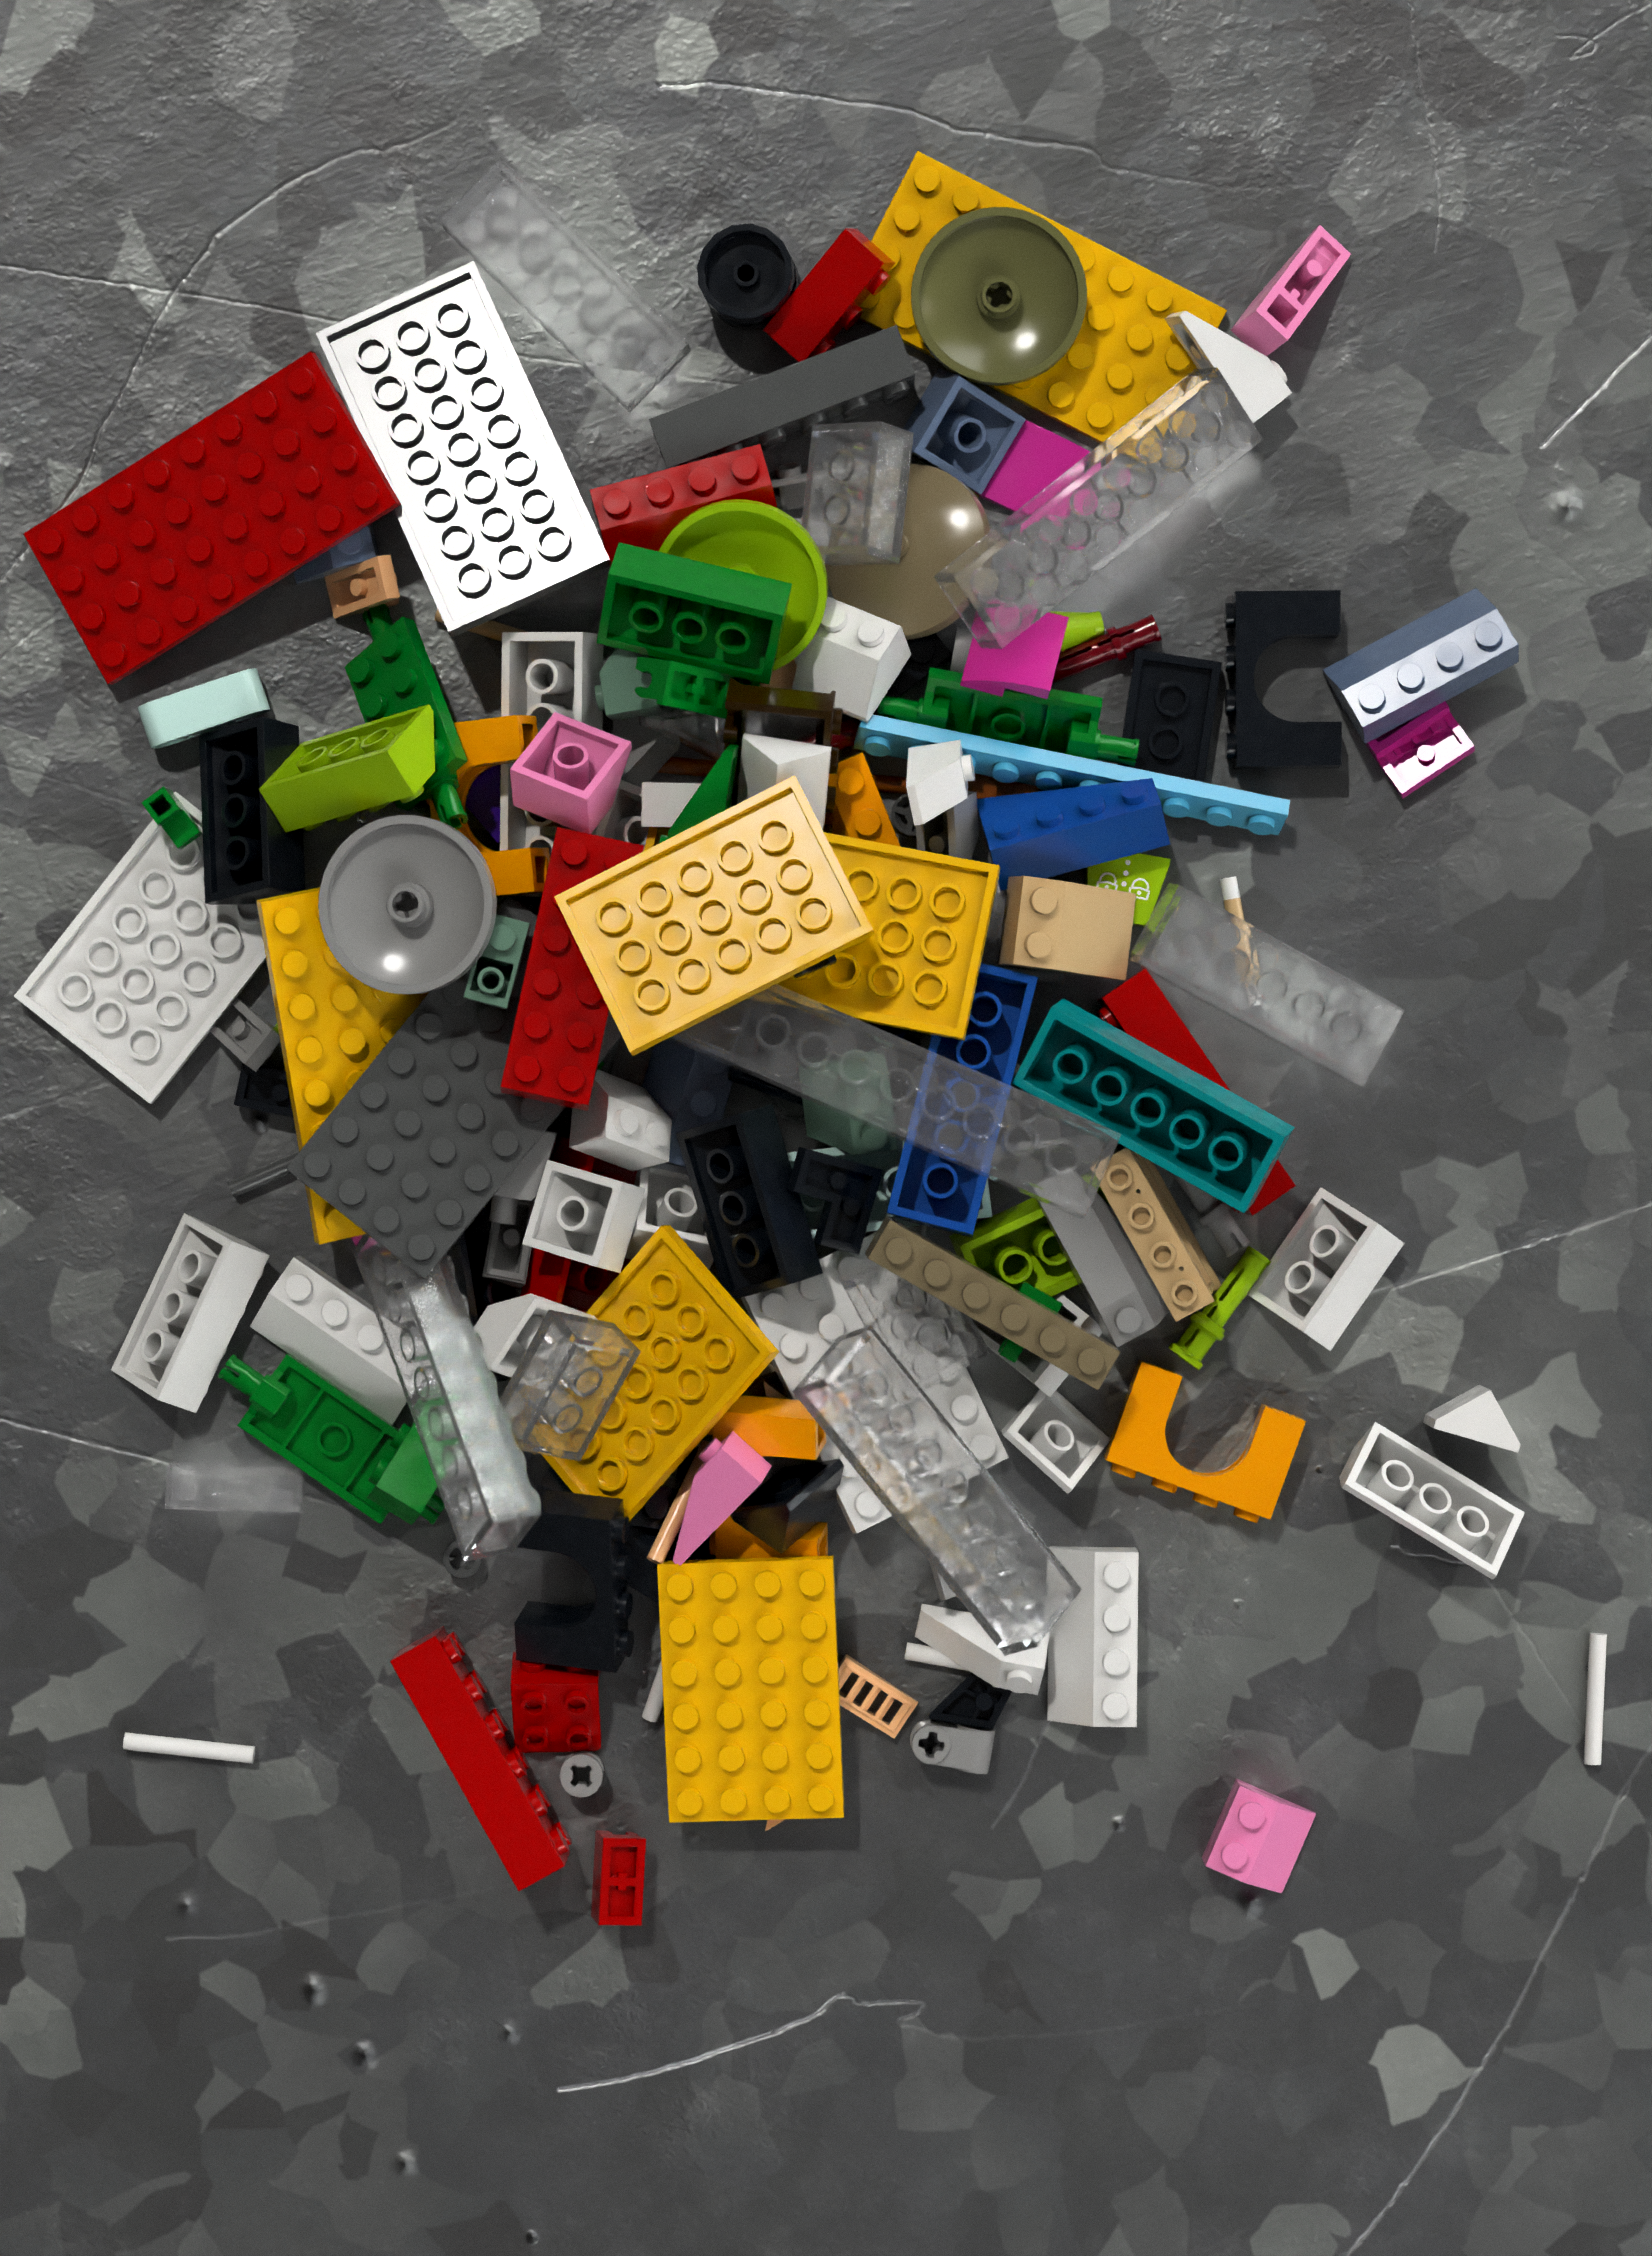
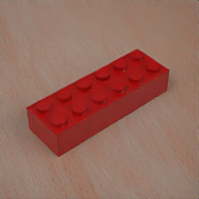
(560, 1005)
(1147, 1015)
(482, 1758)

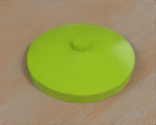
(763, 543)

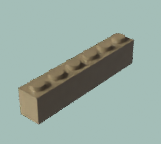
(992, 1302)

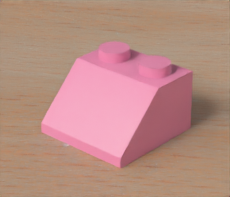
(569, 773)
(1257, 1837)

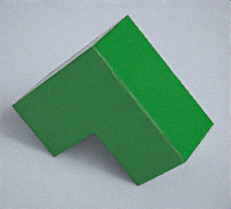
(173, 817)

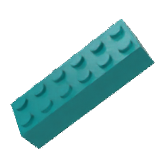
(1155, 1104)

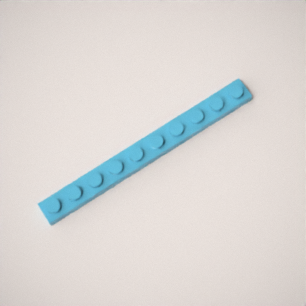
(1056, 770)

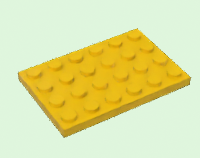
(714, 915)
(690, 1370)
(751, 1689)

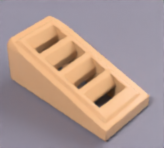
(847, 1701)

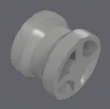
(582, 1762)

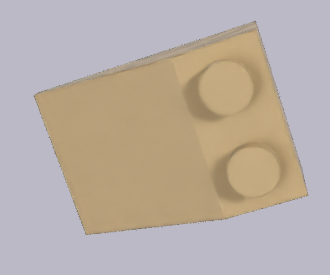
(1067, 927)

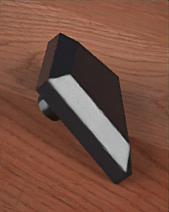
(972, 1703)

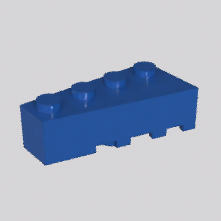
(1071, 827)

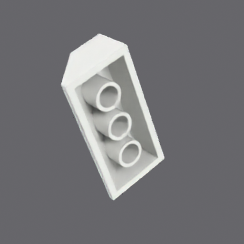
(190, 1313)
(332, 1335)
(1431, 1499)
(1096, 1640)

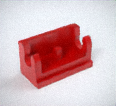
(618, 1878)

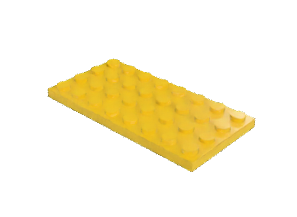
(1124, 344)
(927, 940)
(325, 1025)

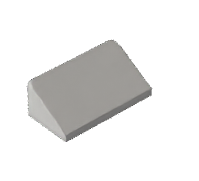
(505, 1254)

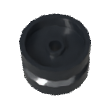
(731, 257)

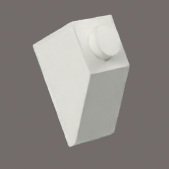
(937, 779)

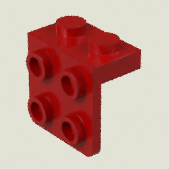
(555, 1707)

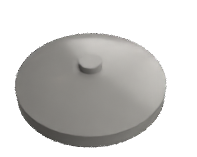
(407, 904)

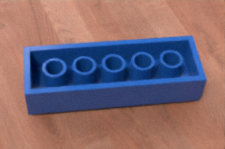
(927, 1186)

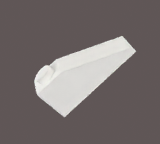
(1250, 374)
(968, 1644)

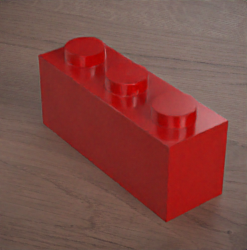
(830, 296)

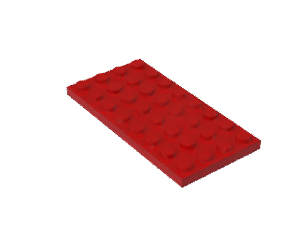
(212, 518)

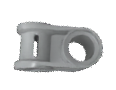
(961, 1745)

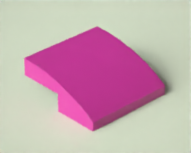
(1030, 466)
(1022, 665)
(1421, 749)

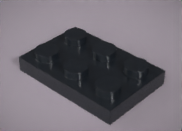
(1171, 712)

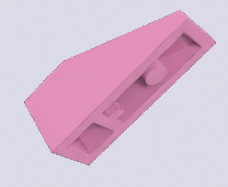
(1291, 293)
(719, 1487)

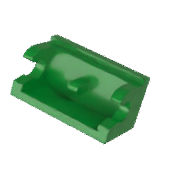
(684, 686)

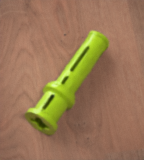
(1208, 1325)

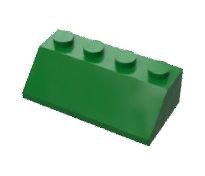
(693, 613)

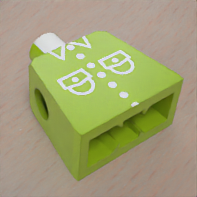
(1132, 874)

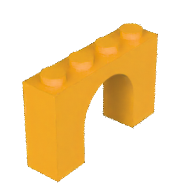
(491, 744)
(778, 1430)
(1247, 1484)

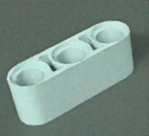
(203, 708)

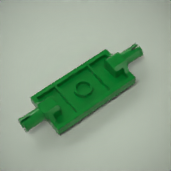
(398, 677)
(1058, 724)
(318, 1430)

